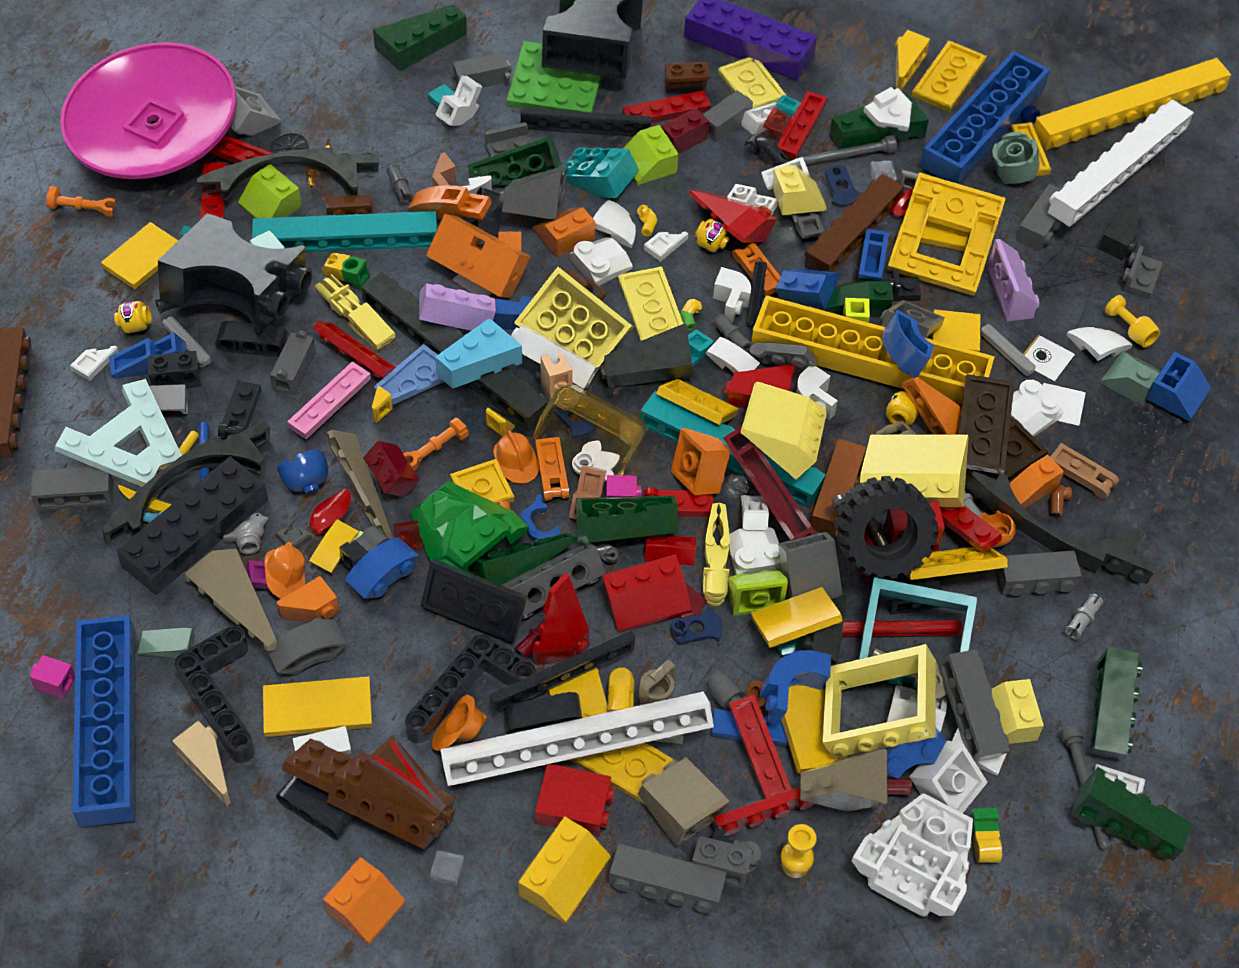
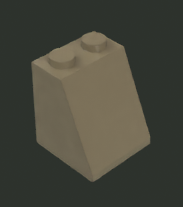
(848, 782)
(682, 800)

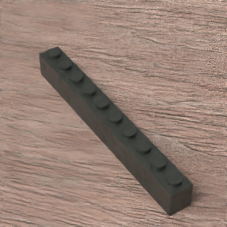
(501, 388)

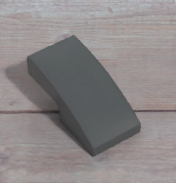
(807, 224)

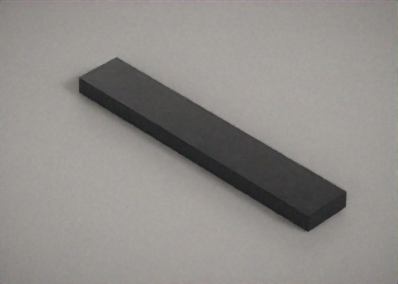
(584, 122)
(562, 672)

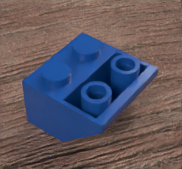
(1180, 387)

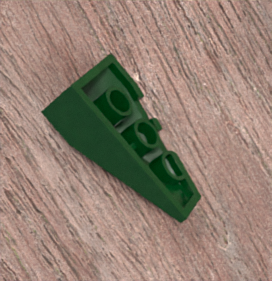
(518, 162)
(877, 292)
(505, 565)

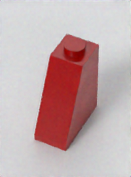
(742, 383)

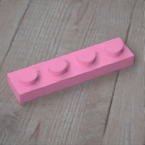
(329, 400)

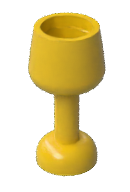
(1141, 329)
(798, 854)

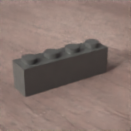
(973, 705)
(667, 878)

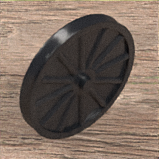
(288, 142)

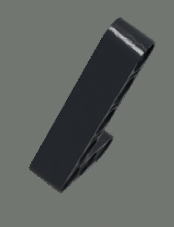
(463, 681)
(211, 694)

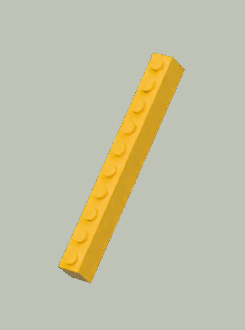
(1130, 103)

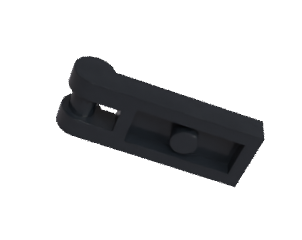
(240, 409)

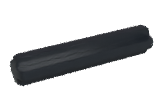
(756, 292)

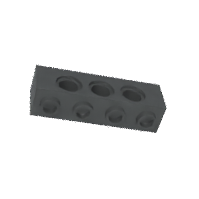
(539, 578)

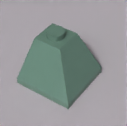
(1131, 377)

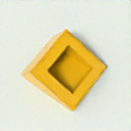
(382, 404)
(498, 422)

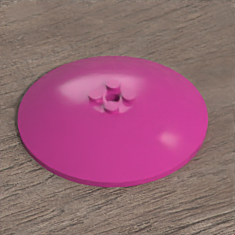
(119, 97)

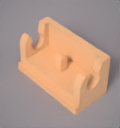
(554, 375)

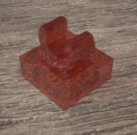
(777, 122)
(408, 532)

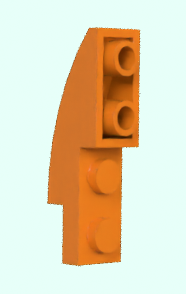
(450, 200)

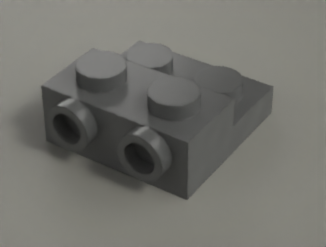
(927, 320)

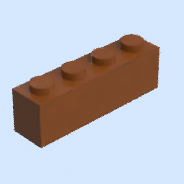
(840, 477)

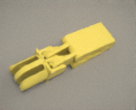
(362, 318)
(715, 575)

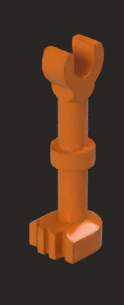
(54, 199)
(456, 428)

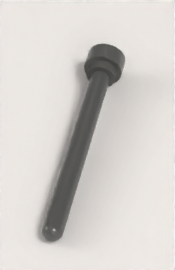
(887, 144)
(1073, 737)

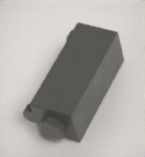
(484, 70)
(727, 115)
(293, 363)

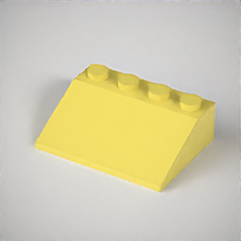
(575, 318)
(785, 427)
(927, 461)

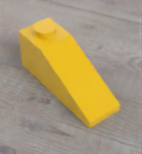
(910, 53)

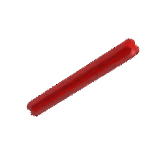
(905, 628)

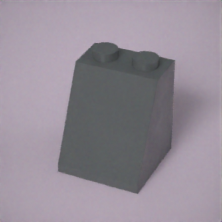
(536, 194)

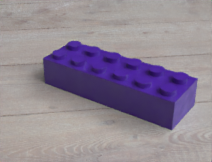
(750, 35)

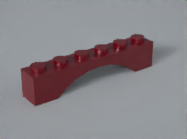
(769, 485)

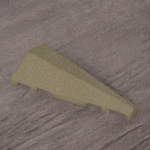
(350, 456)
(228, 584)

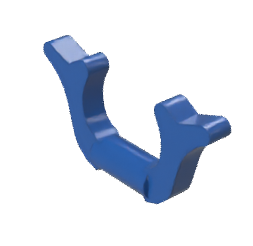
(537, 506)

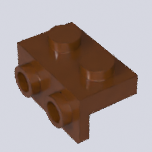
(686, 75)

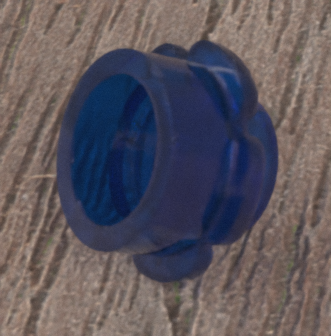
(1029, 114)

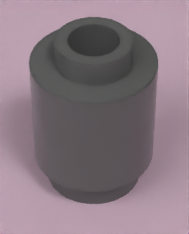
(724, 689)

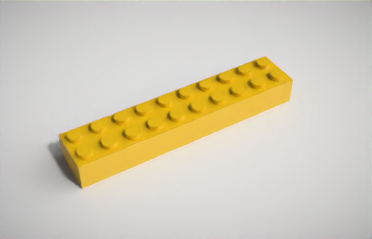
(859, 349)

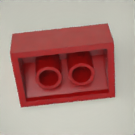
(646, 593)

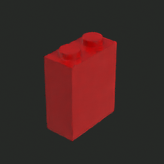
(574, 795)

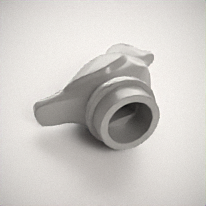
(248, 534)

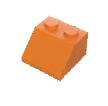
(566, 231)
(700, 462)
(363, 901)

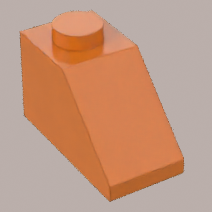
(309, 602)

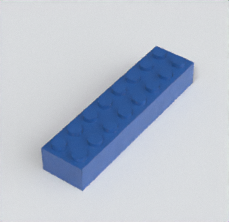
(984, 118)
(104, 722)

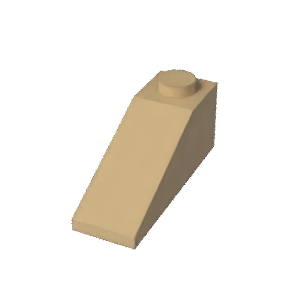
(200, 752)

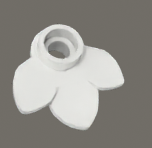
(594, 457)

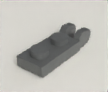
(783, 354)

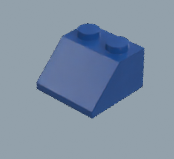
(807, 287)

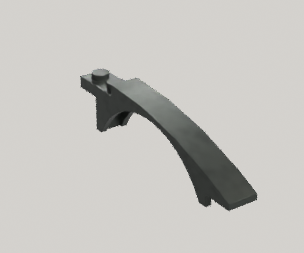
(341, 168)
(207, 455)
(1112, 553)

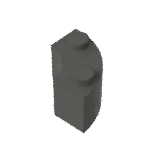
(307, 645)

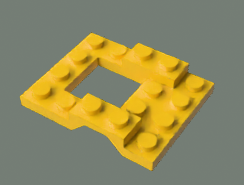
(956, 208)

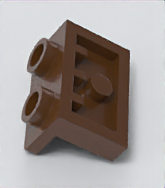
(349, 205)

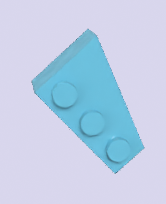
(478, 353)

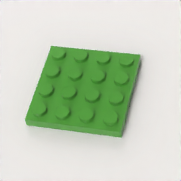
(550, 88)

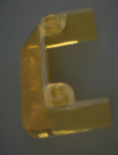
(600, 412)

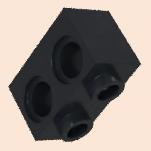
(175, 369)

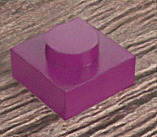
(256, 574)

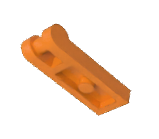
(754, 253)
(551, 468)

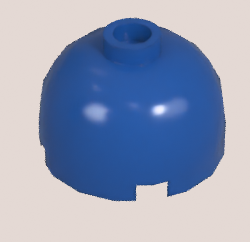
(304, 472)

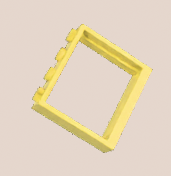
(876, 669)

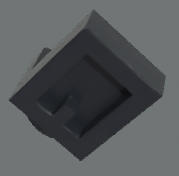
(905, 288)

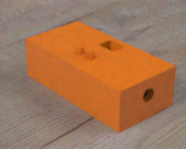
(478, 256)

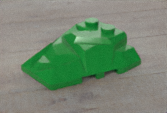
(463, 525)

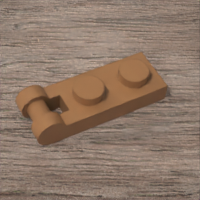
(1085, 471)

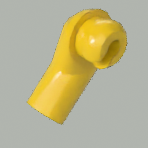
(648, 218)

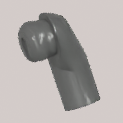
(607, 553)

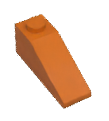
(936, 409)
(1036, 481)

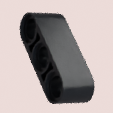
(491, 220)
(242, 339)
(542, 712)
(312, 806)

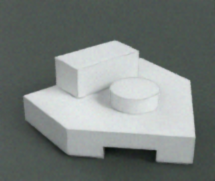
(890, 109)

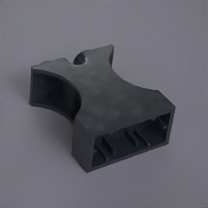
(591, 36)
(223, 269)

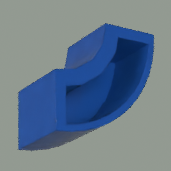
(906, 344)
(382, 568)
(913, 753)

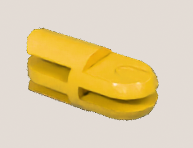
(620, 689)

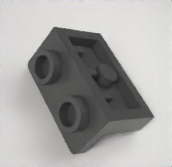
(506, 138)
(1143, 274)
(724, 857)

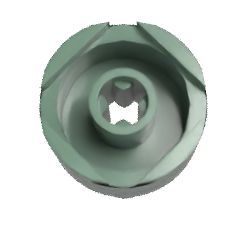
(1016, 158)

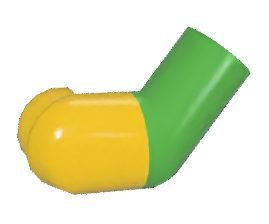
(688, 311)

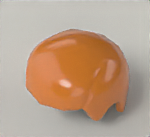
(1002, 523)

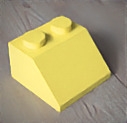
(796, 191)
(1018, 711)

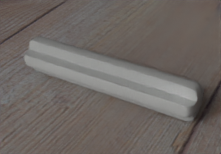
(172, 325)
(1008, 350)

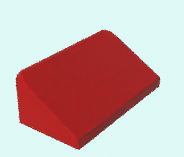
(664, 546)

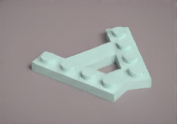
(101, 447)

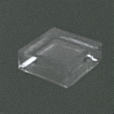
(447, 868)

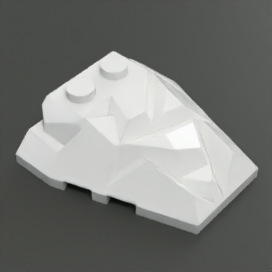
(919, 857)

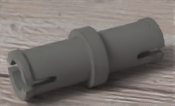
(399, 183)
(731, 332)

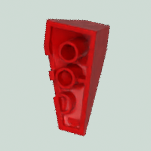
(740, 219)
(564, 627)

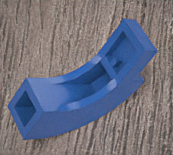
(797, 668)

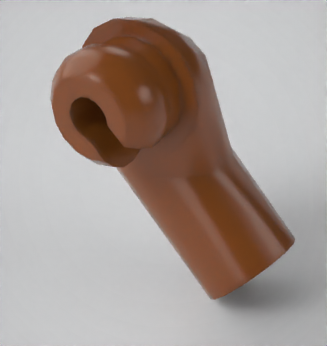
(1057, 499)

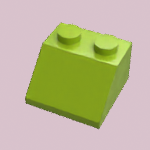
(653, 155)
(270, 195)
(756, 591)

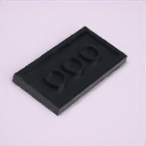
(473, 601)

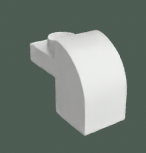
(462, 105)
(733, 289)
(815, 384)

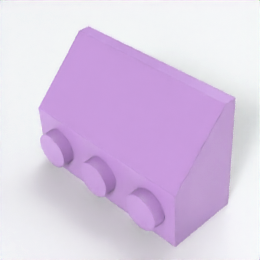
(1011, 283)
(454, 307)

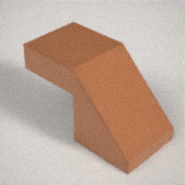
(444, 172)
(590, 486)

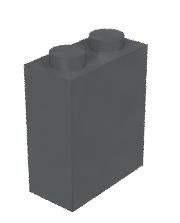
(811, 564)

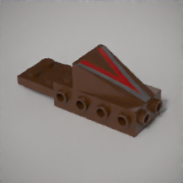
(388, 780)

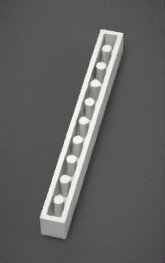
(1119, 163)
(576, 738)

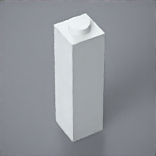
(536, 345)

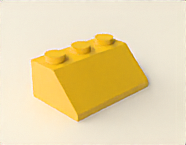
(563, 870)

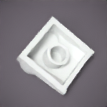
(600, 260)
(1035, 407)
(754, 551)

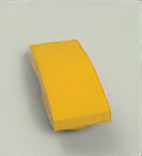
(327, 553)

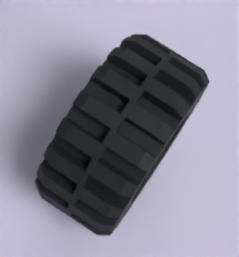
(906, 550)

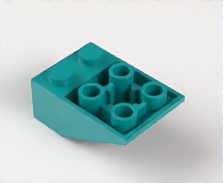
(601, 170)

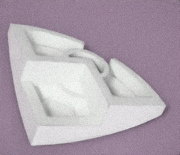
(616, 221)
(1099, 341)

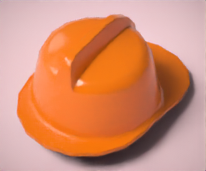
(516, 458)
(284, 570)
(460, 725)

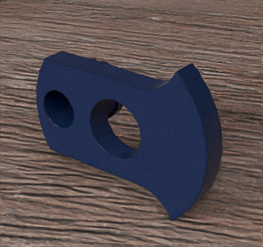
(841, 197)
(578, 428)
(709, 620)

